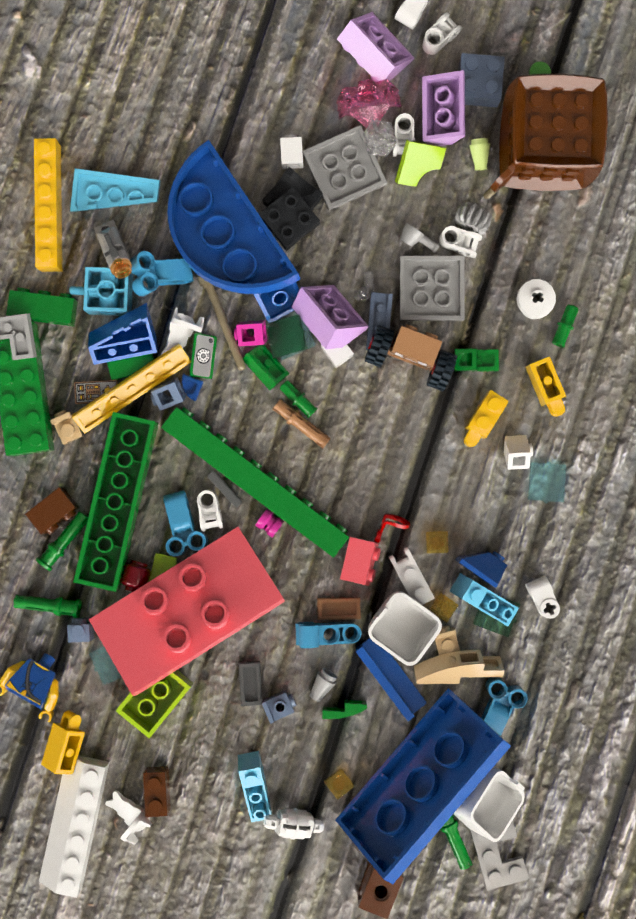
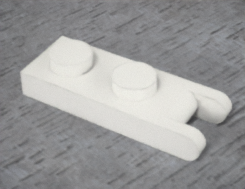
(412, 578)

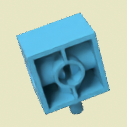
(105, 293)

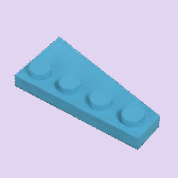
(108, 190)

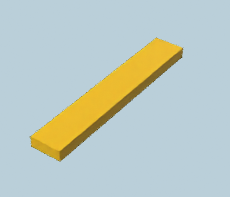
(131, 388)

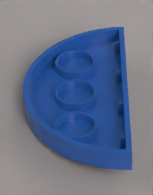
(221, 229)

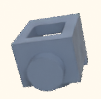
(163, 401)
(80, 630)
(269, 705)

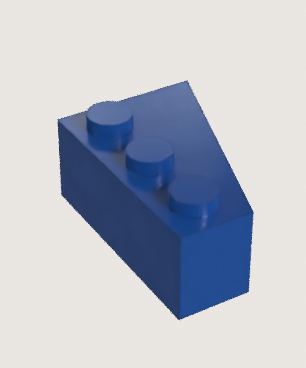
(123, 337)

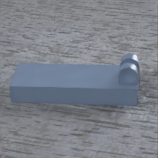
(378, 313)

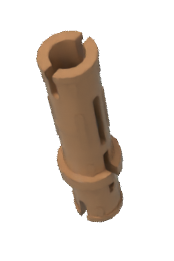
(298, 421)

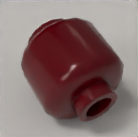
(135, 575)

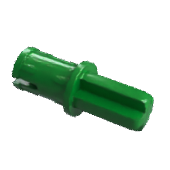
(565, 325)
(298, 398)

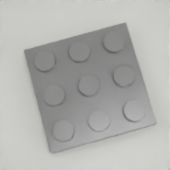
(344, 168)
(432, 288)

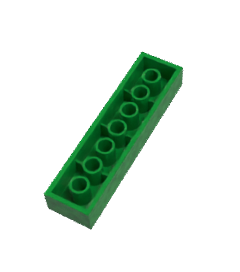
(116, 501)

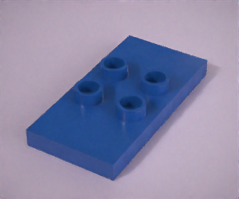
(421, 785)

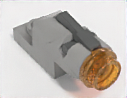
(114, 249)

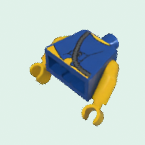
(33, 683)

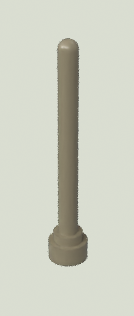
(223, 323)

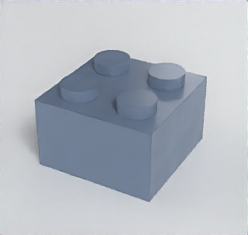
(482, 79)

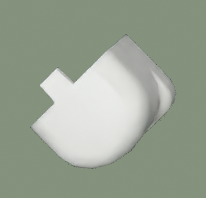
(404, 628)
(492, 805)

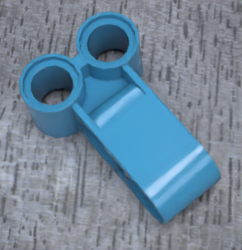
(158, 273)
(181, 523)
(312, 634)
(500, 704)

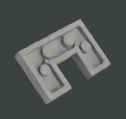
(19, 331)
(494, 871)

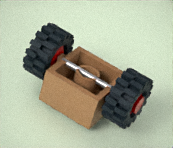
(414, 349)

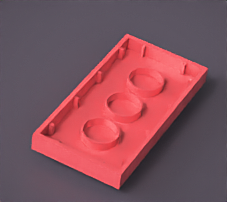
(186, 611)

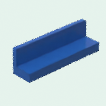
(391, 678)

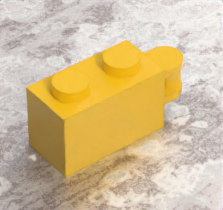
(547, 385)
(484, 418)
(63, 744)

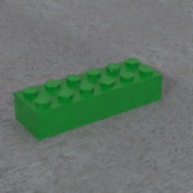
(24, 402)

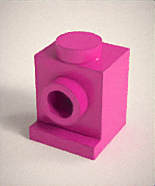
(245, 339)

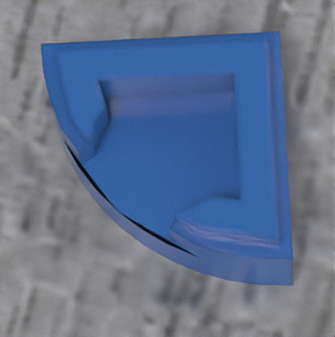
(191, 386)

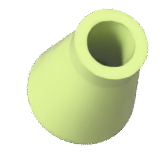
(480, 153)

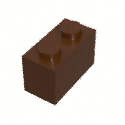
(52, 511)
(156, 791)

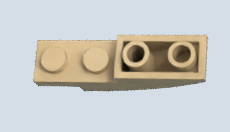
(454, 665)

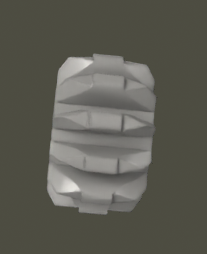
(473, 218)

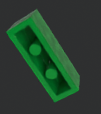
(43, 306)

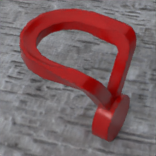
(394, 517)

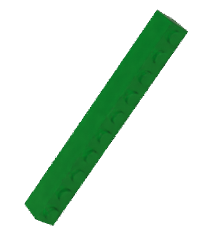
(255, 482)

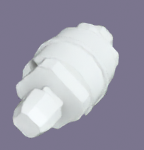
(293, 823)

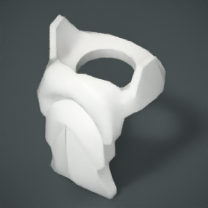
(181, 328)
(132, 814)

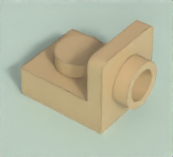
(66, 427)
(447, 641)

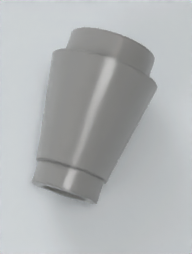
(323, 684)

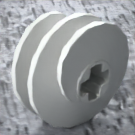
(544, 304)

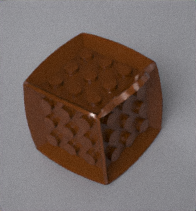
(552, 132)

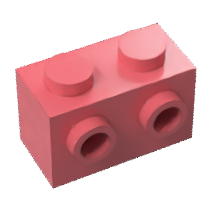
(360, 561)

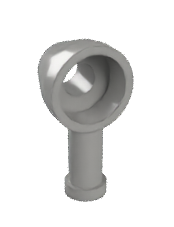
(412, 236)

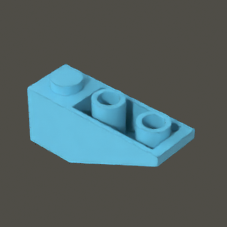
(484, 599)
(254, 785)

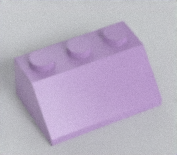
(374, 47)
(443, 108)
(328, 315)

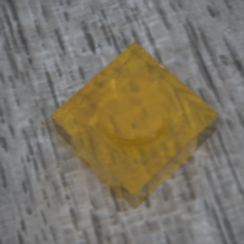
(437, 542)
(443, 607)
(339, 783)

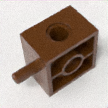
(377, 898)

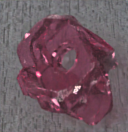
(368, 100)

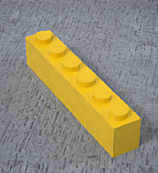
(48, 205)

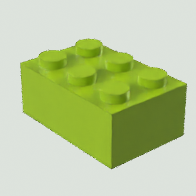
(154, 704)

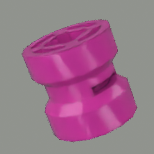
(269, 523)

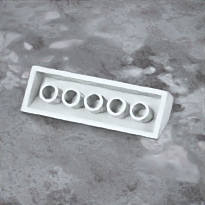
(73, 827)

